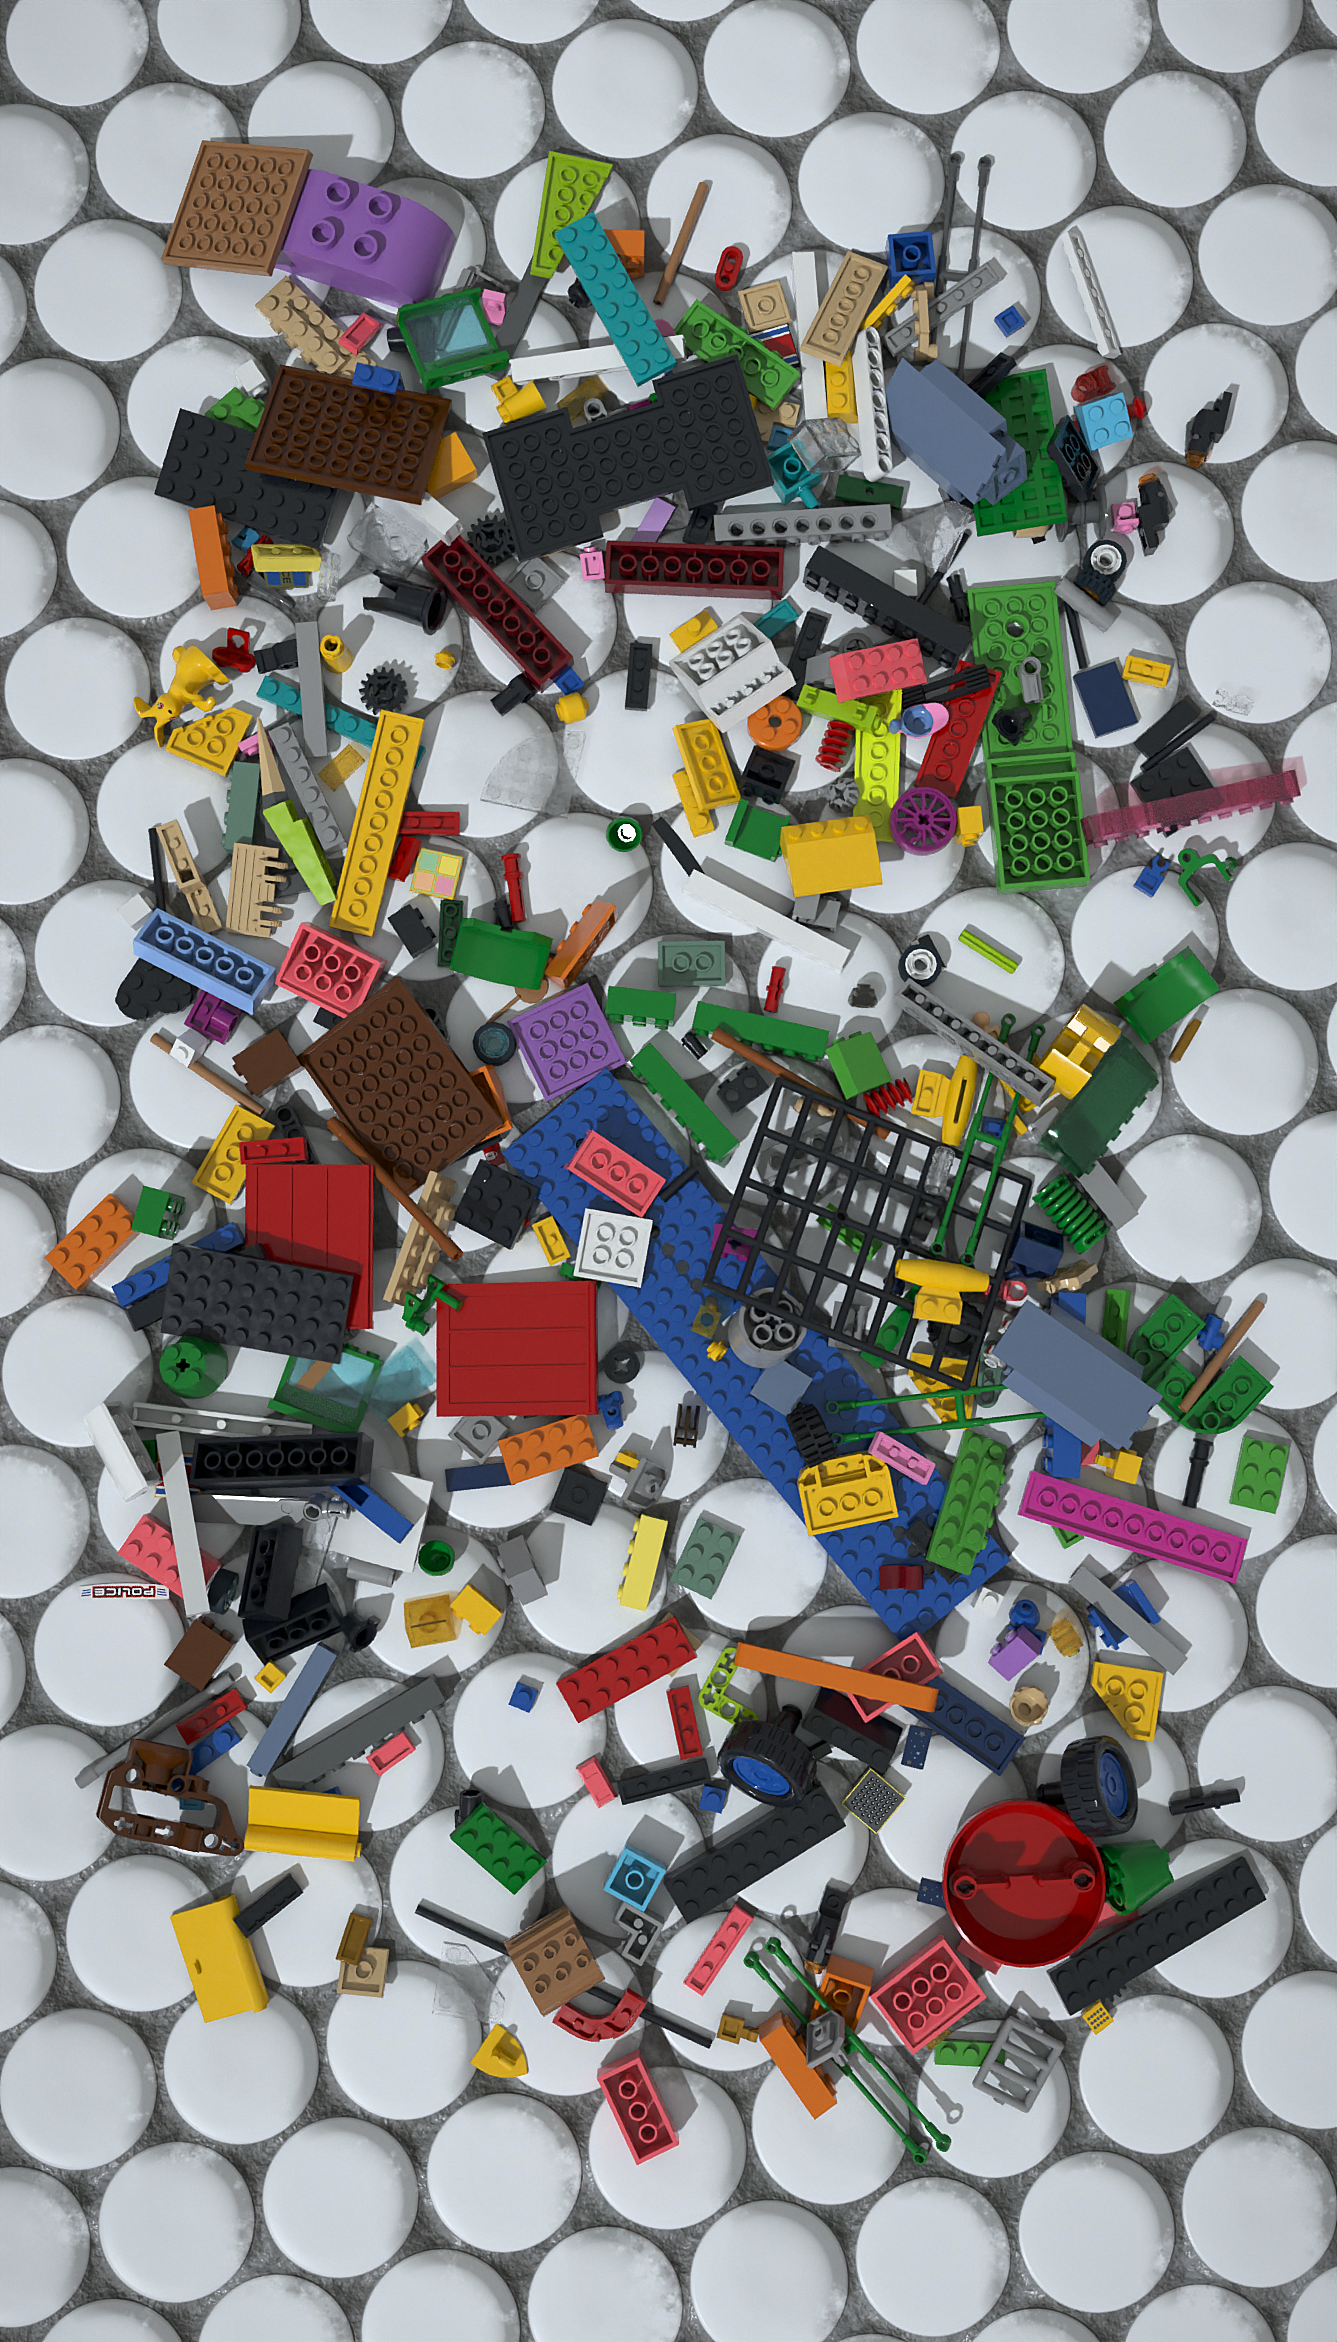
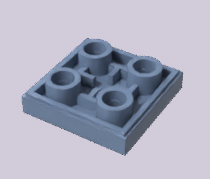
(781, 1387)

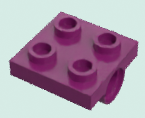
(213, 1017)

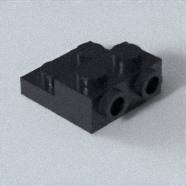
(766, 775)

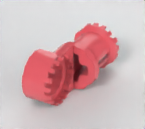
(1004, 1292)

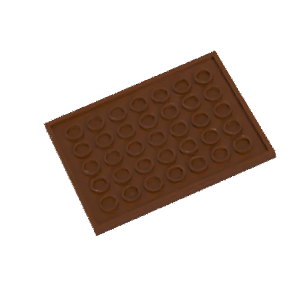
(349, 435)
(400, 1087)

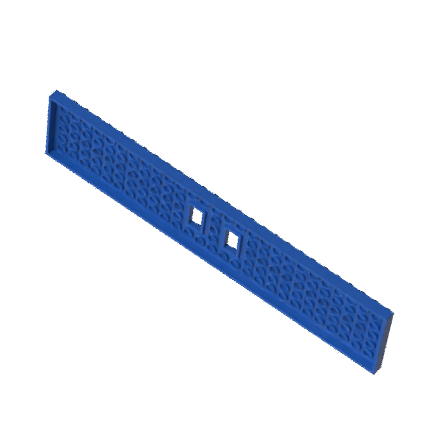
(667, 1312)

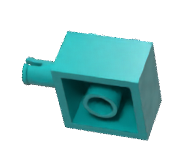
(792, 477)

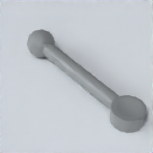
(476, 270)

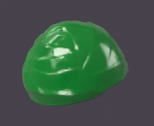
(624, 834)
(436, 1558)

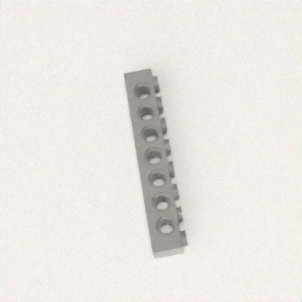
(811, 518)
(974, 1042)

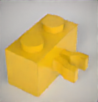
(1121, 1465)

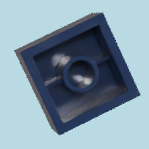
(1035, 1252)

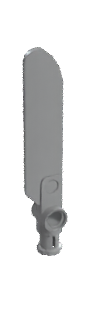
(265, 1508)

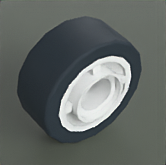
(1110, 552)
(928, 956)

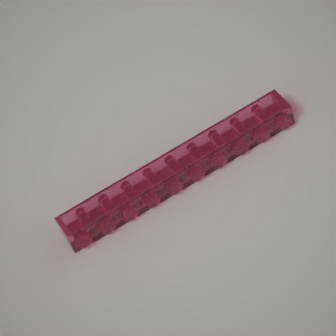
(1190, 807)

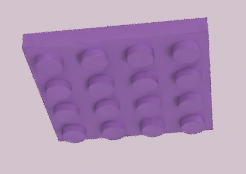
(566, 1042)

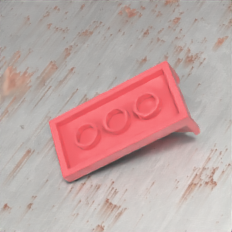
(615, 1173)

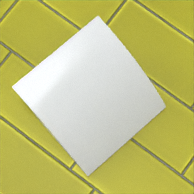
(732, 672)
(121, 1450)
(367, 1542)

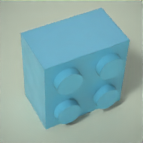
(634, 1877)

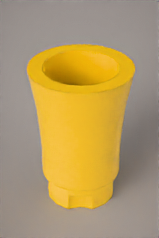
(521, 404)
(335, 655)

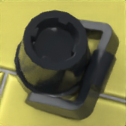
(1012, 723)
(359, 1630)

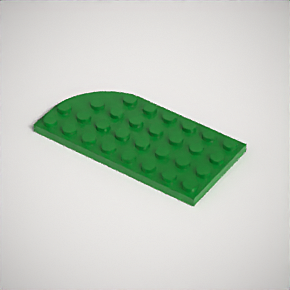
(1040, 499)

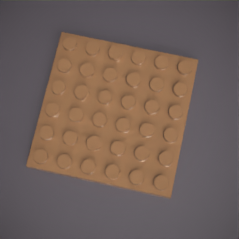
(237, 207)

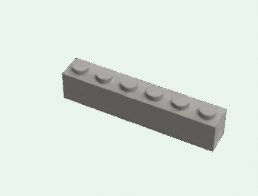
(308, 789)
(1097, 1186)

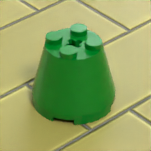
(206, 1370)
(1134, 1873)

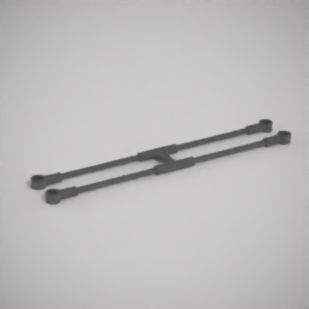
(942, 274)

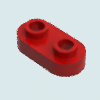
(728, 270)

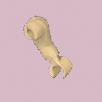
(817, 1107)

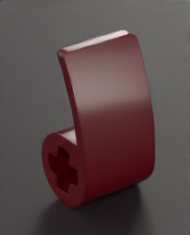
(901, 1576)

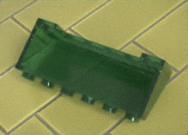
(1100, 1109)

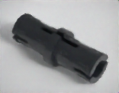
(958, 597)

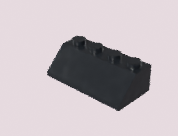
(270, 1572)
(311, 1619)
(840, 1724)

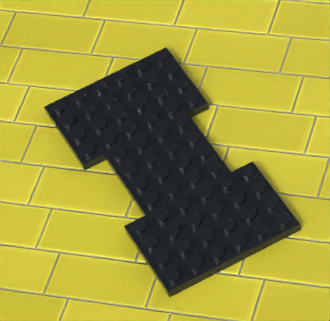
(691, 440)

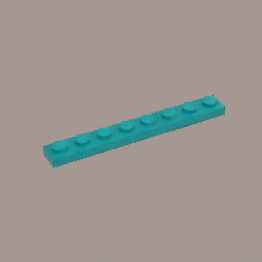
(337, 719)

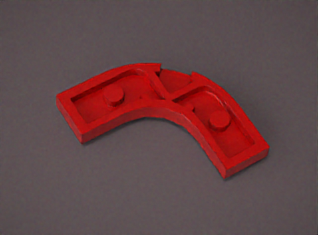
(605, 2026)

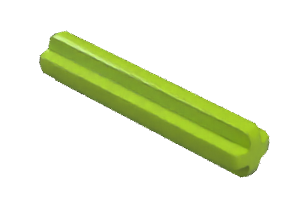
(988, 951)

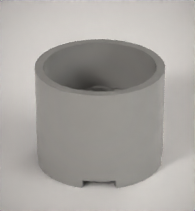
(757, 1342)

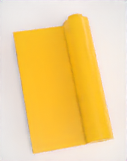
(303, 1823)
(220, 1960)

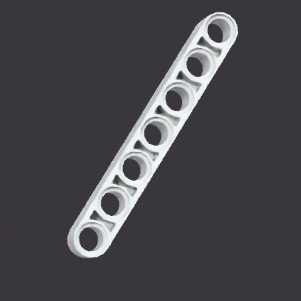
(871, 404)

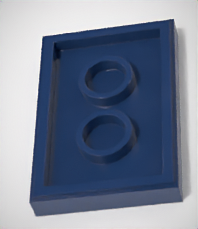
(1105, 699)

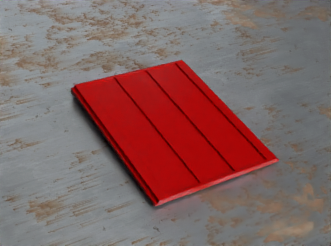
(316, 1220)
(518, 1349)

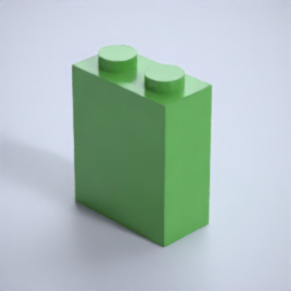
(858, 1064)

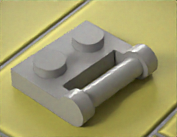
(848, 1327)

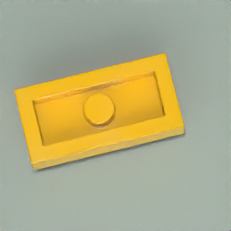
(1145, 671)
(551, 1240)

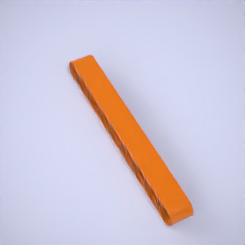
(836, 1677)

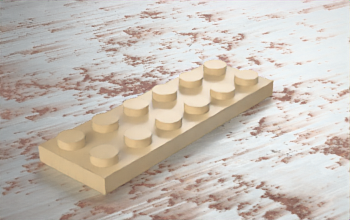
(844, 308)

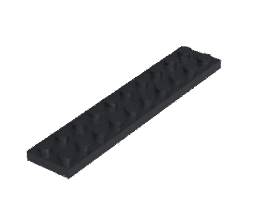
(1156, 1935)

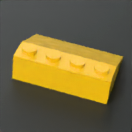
(831, 855)

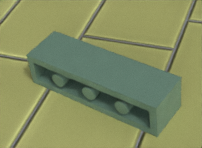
(244, 805)

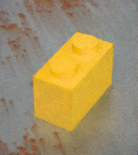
(969, 825)
(476, 1609)

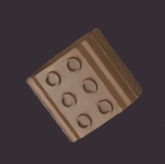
(554, 1960)

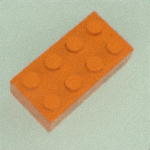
(213, 557)
(94, 1242)
(547, 1448)
(789, 2054)

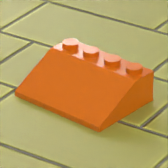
(581, 944)

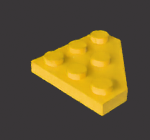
(211, 740)
(943, 1407)
(1130, 1696)

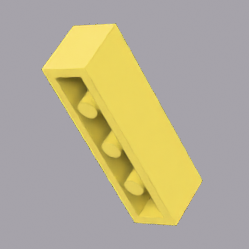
(643, 1561)

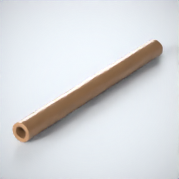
(680, 244)
(213, 1078)
(1221, 1356)

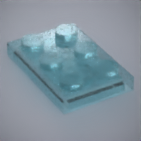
(395, 1384)

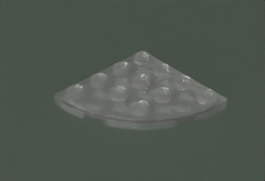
(538, 774)

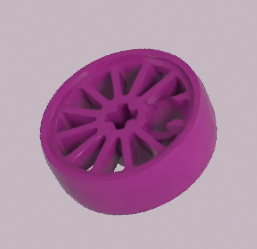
(907, 844)

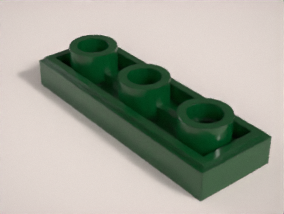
(855, 490)
(450, 919)

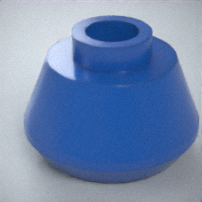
(1024, 1613)

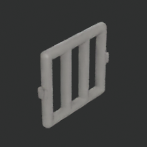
(1002, 2043)

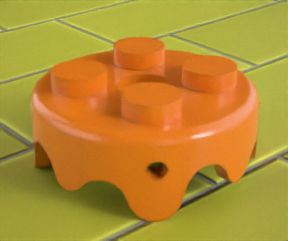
(779, 737)

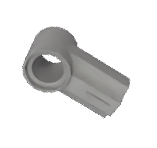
(1030, 683)

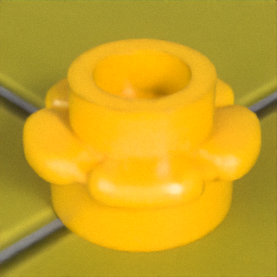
(444, 659)
(716, 1350)

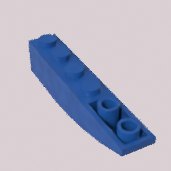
(376, 1509)

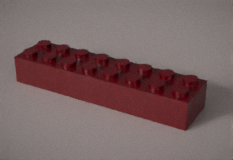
(694, 570)
(498, 612)

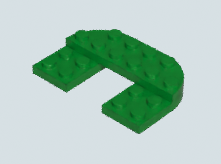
(1226, 1399)

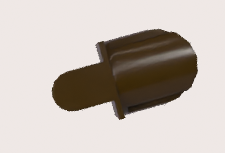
(686, 1441)

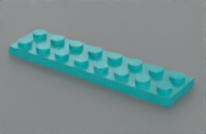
(615, 299)

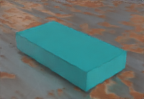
(777, 619)

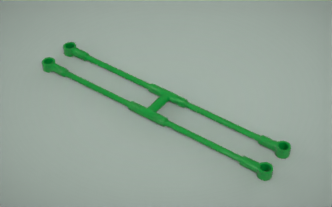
(1000, 1143)
(960, 1423)
(919, 2153)

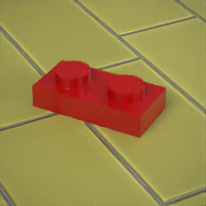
(403, 858)

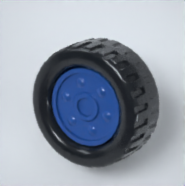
(769, 1760)
(1095, 1787)

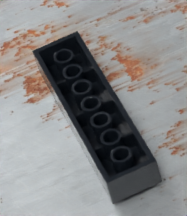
(886, 607)
(282, 1461)
(752, 1853)

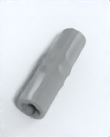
(1084, 604)

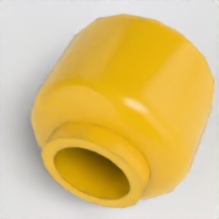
(572, 708)

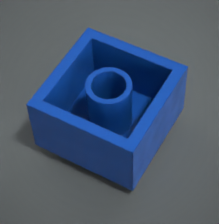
(912, 256)

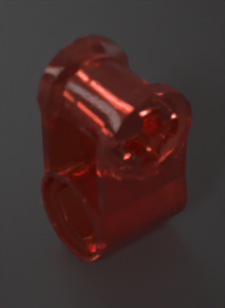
(1096, 384)

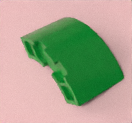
(500, 956)
(1168, 996)

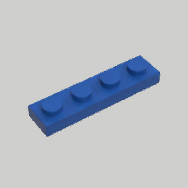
(211, 1749)

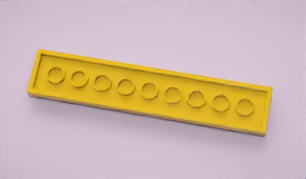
(377, 823)

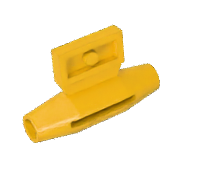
(948, 1098)
(940, 1289)

